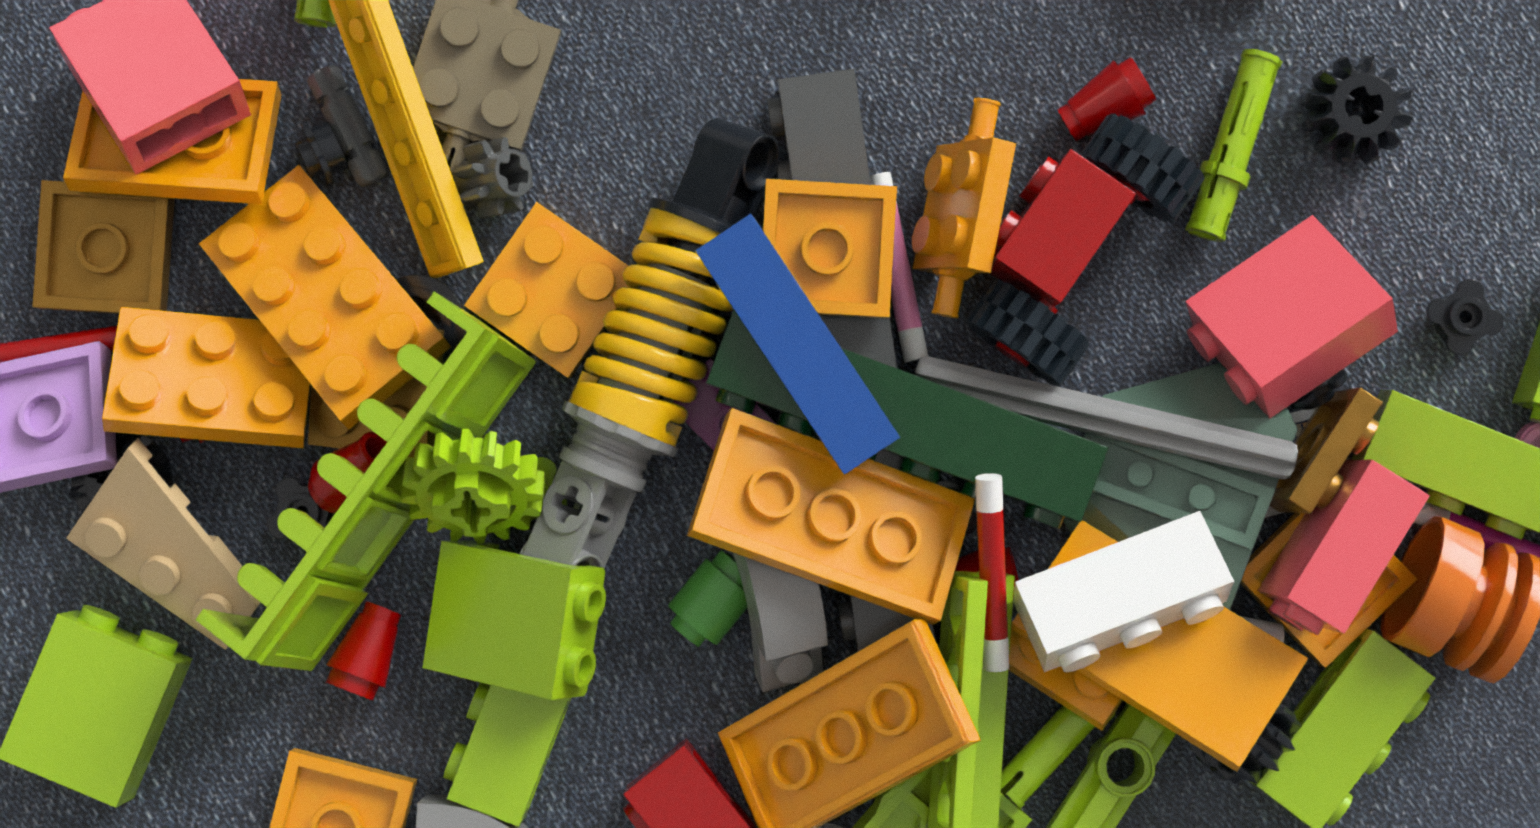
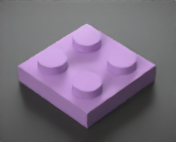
(54, 416)

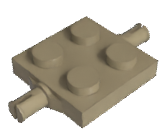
(483, 71)

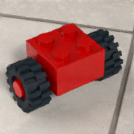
(1062, 228)

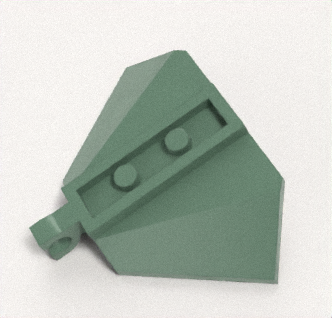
(1153, 487)

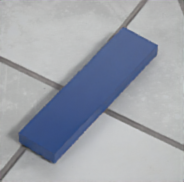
(797, 344)

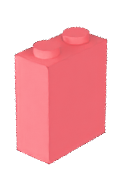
(151, 76)
(1290, 317)
(1342, 549)

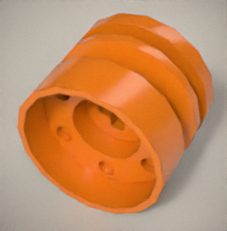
(1466, 600)

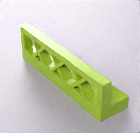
(968, 784)

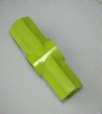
(1094, 797)

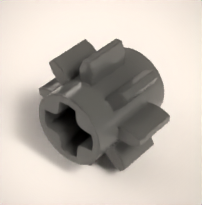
(493, 177)

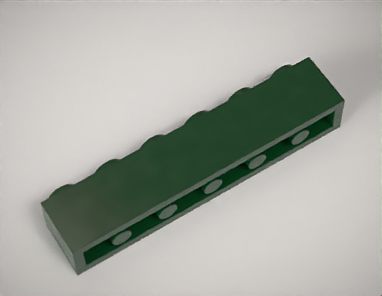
(936, 430)

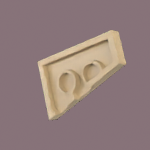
(157, 545)

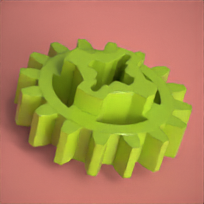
(473, 486)

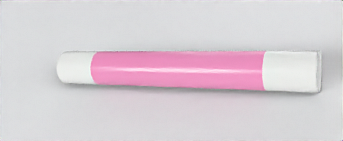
(903, 291)

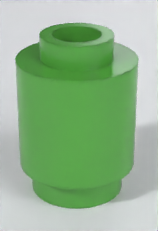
(709, 601)

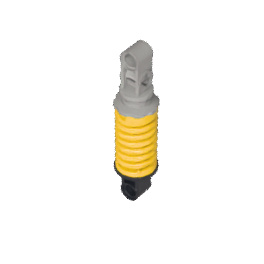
(650, 348)

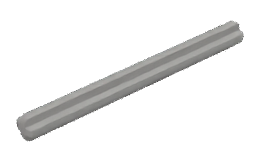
(1117, 419)

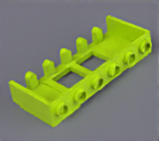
(344, 556)

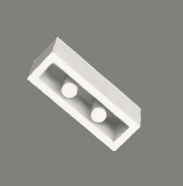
(1123, 593)

